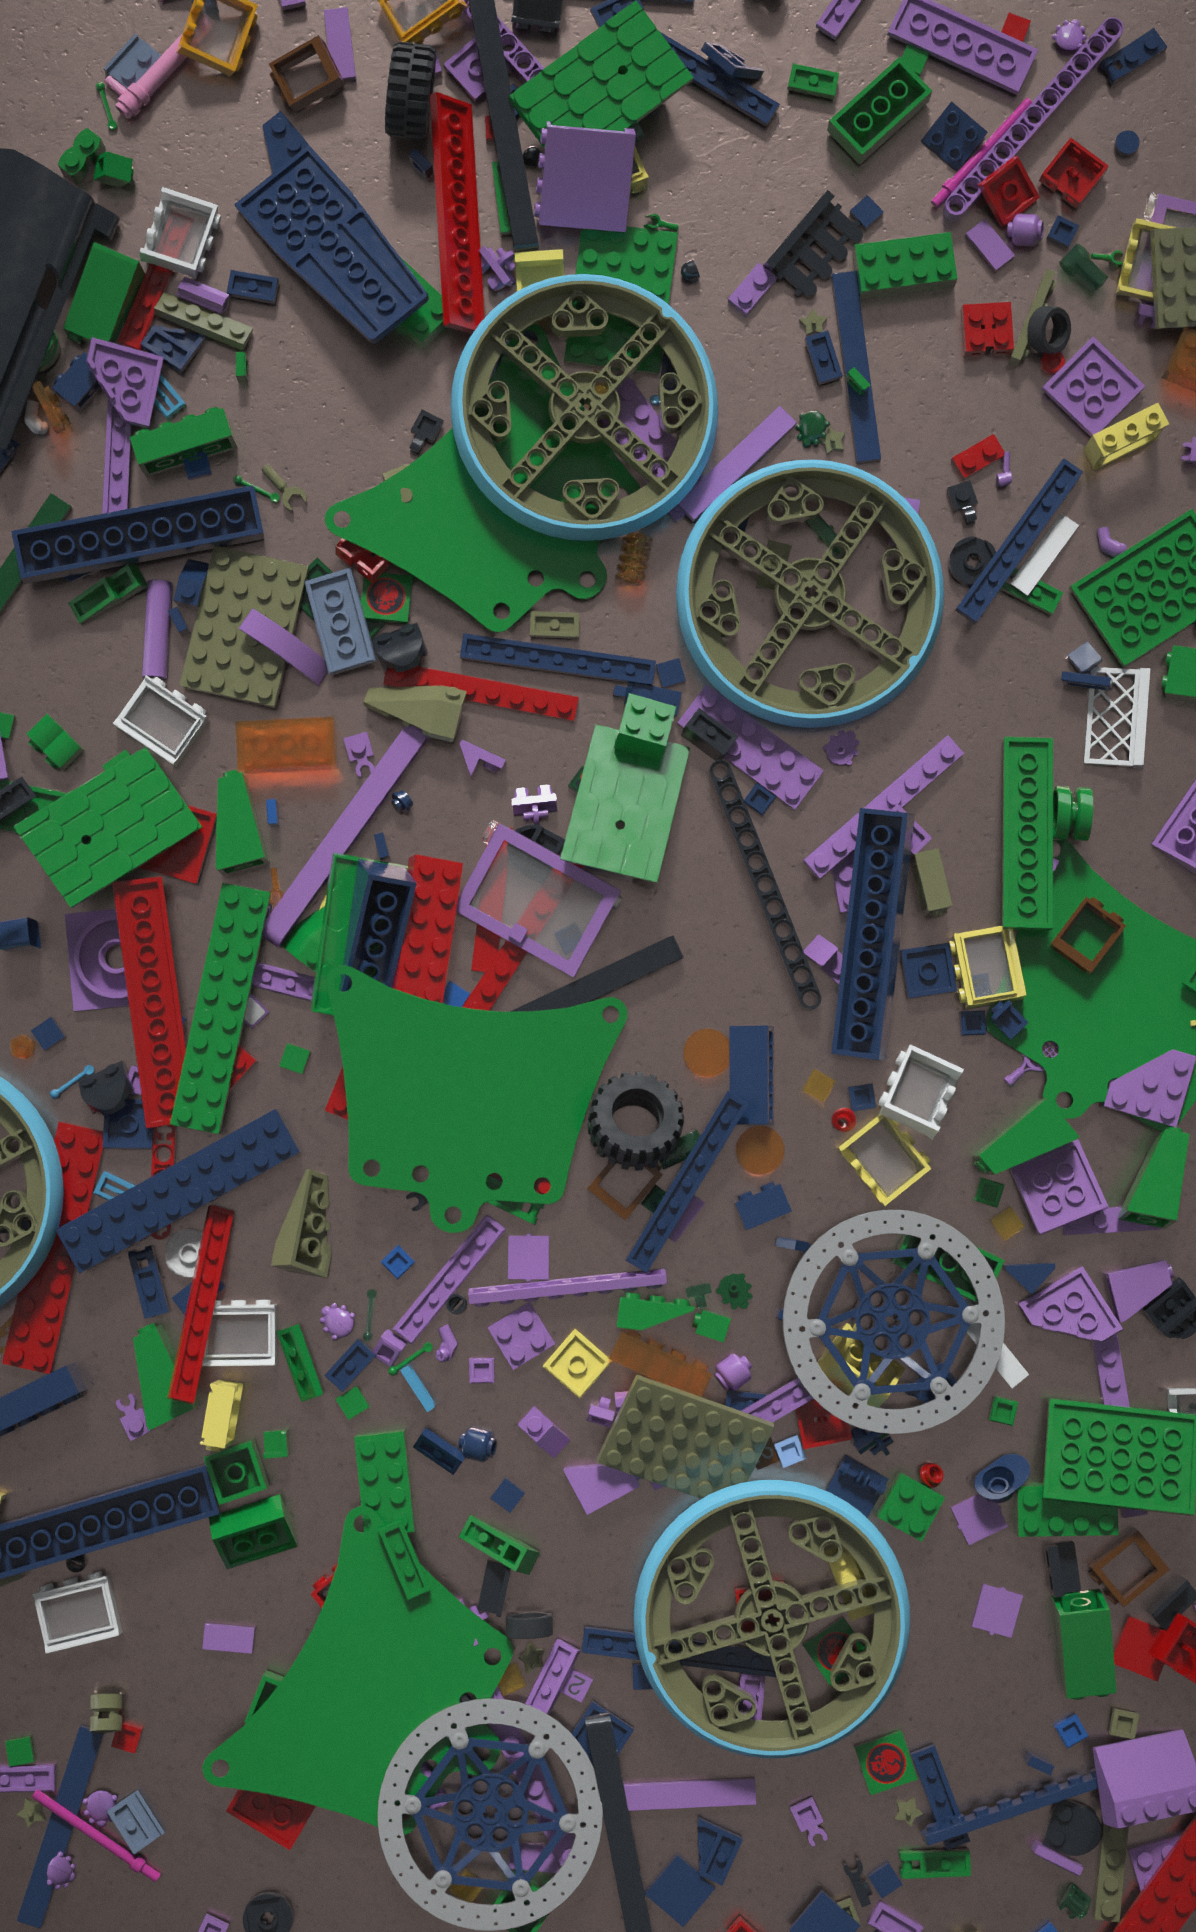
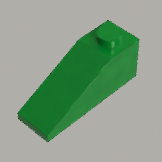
(499, 1545)

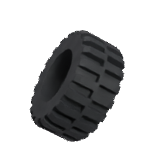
(409, 90)
(641, 1092)

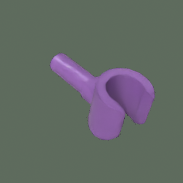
(1005, 478)

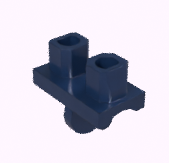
(866, 1441)

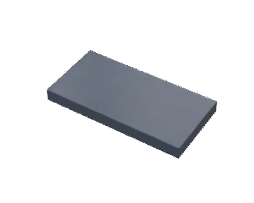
(340, 621)

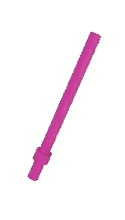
(951, 184)
(136, 1862)

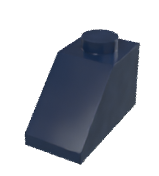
(191, 584)

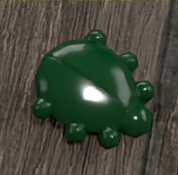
(811, 428)
(735, 1290)

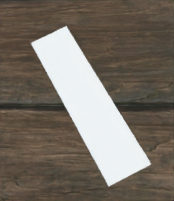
(1044, 554)
(1007, 1364)

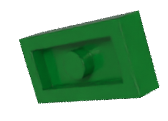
(813, 81)

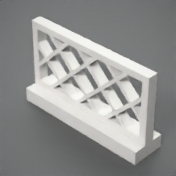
(1138, 724)

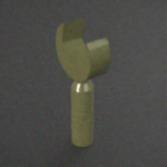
(282, 486)

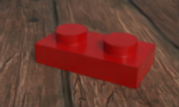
(978, 457)

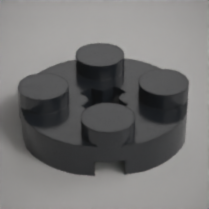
(959, 557)
(268, 1902)

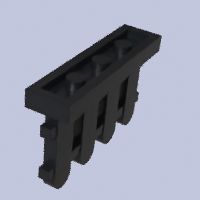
(822, 237)

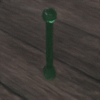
(367, 1335)

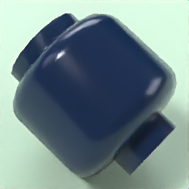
(478, 1444)

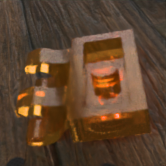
(47, 399)

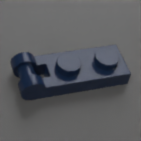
(1133, 56)
(148, 1282)

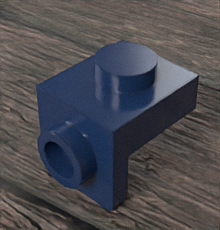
(1008, 1019)

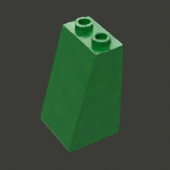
(103, 296)
(1181, 677)
(238, 828)
(1029, 1136)
(1158, 1185)
(155, 1368)
(1084, 1644)

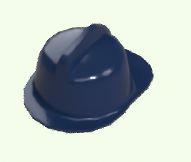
(1002, 1478)

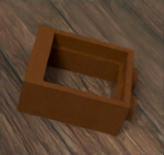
(296, 56)
(1071, 954)
(613, 1203)
(1150, 1554)

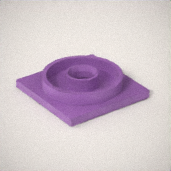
(92, 980)

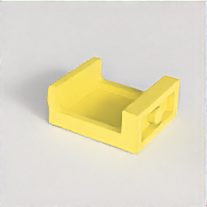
(538, 266)

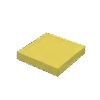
(577, 1363)

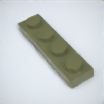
(1046, 287)
(203, 321)
(1110, 1873)

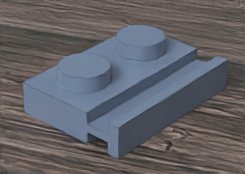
(132, 61)
(135, 1821)

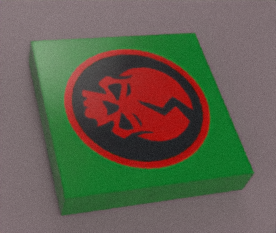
(387, 598)
(827, 1644)
(885, 1762)

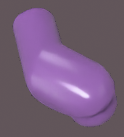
(1109, 545)
(448, 1344)

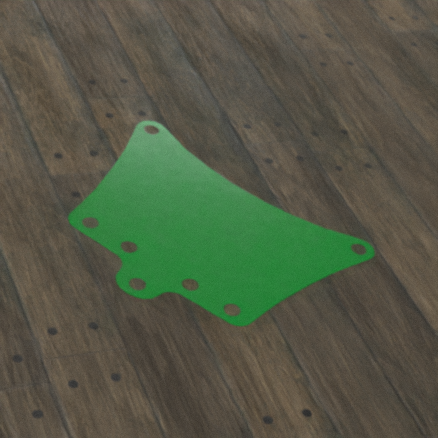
(464, 541)
(1116, 1015)
(465, 1092)
(363, 1687)

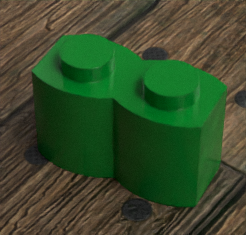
(77, 160)
(54, 742)

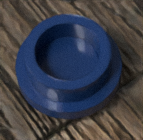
(401, 802)

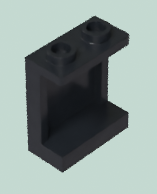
(537, 12)

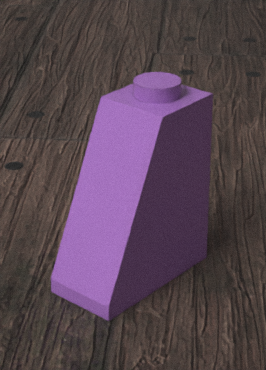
(1137, 1286)
(599, 1484)

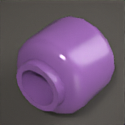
(1025, 230)
(733, 1372)

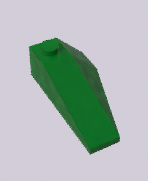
(305, 939)

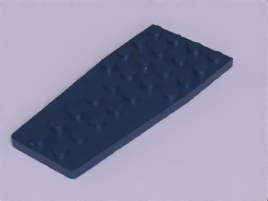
(333, 244)

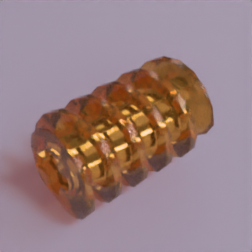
(632, 558)

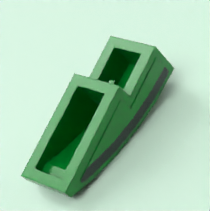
(107, 593)

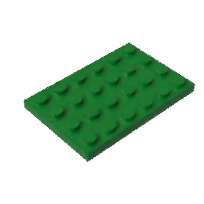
(634, 256)
(1144, 591)
(1120, 1457)

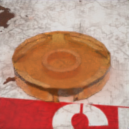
(707, 1052)
(760, 1150)

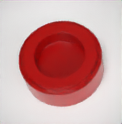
(1052, 363)

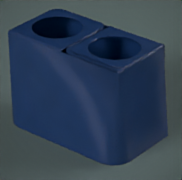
(19, 934)

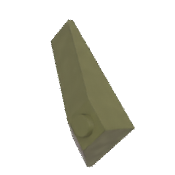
(430, 708)
(303, 1237)

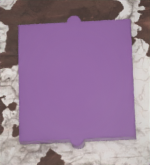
(528, 1257)
(978, 1518)
(997, 1610)

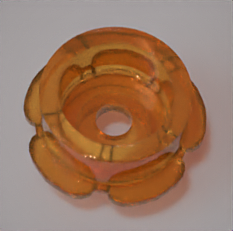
(26, 1051)

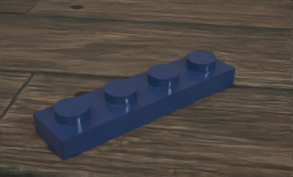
(937, 1790)

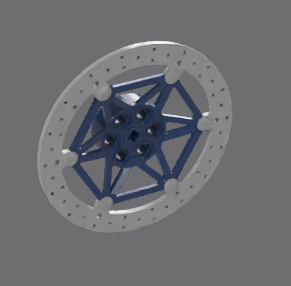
(964, 1314)
(418, 1804)

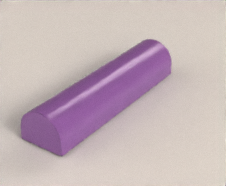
(157, 628)

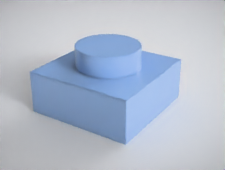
(790, 1451)

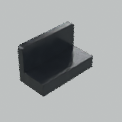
(708, 735)
(1062, 1568)
(494, 1587)
(1173, 1601)

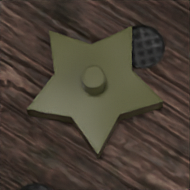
(813, 323)
(832, 440)
(532, 1658)
(907, 1811)
(31, 1812)

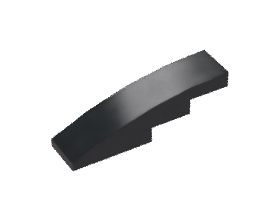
(14, 797)

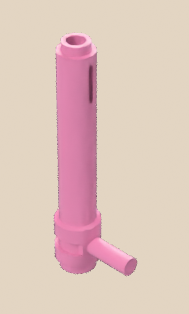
(139, 93)

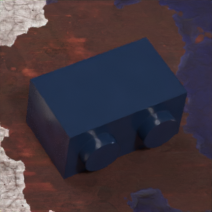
(77, 384)
(762, 1206)

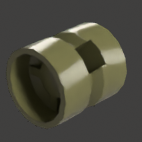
(105, 1704)

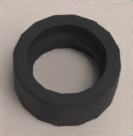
(1037, 329)
(529, 1625)

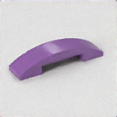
(285, 645)

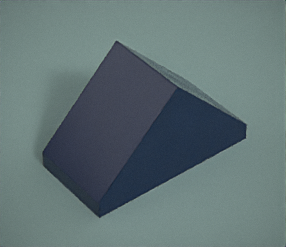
(1029, 1275)

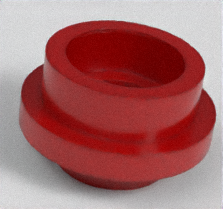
(848, 1115)
(931, 1475)

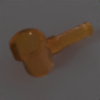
(275, 885)

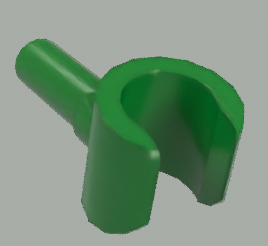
(657, 222)
(1109, 258)

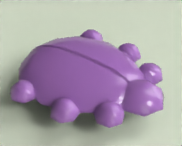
(1070, 35)
(842, 747)
(337, 1321)
(97, 1807)
(60, 1871)

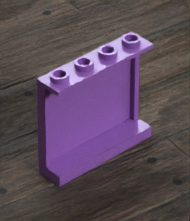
(585, 177)

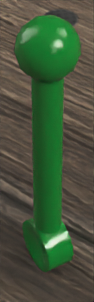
(112, 125)
(274, 497)
(393, 1370)

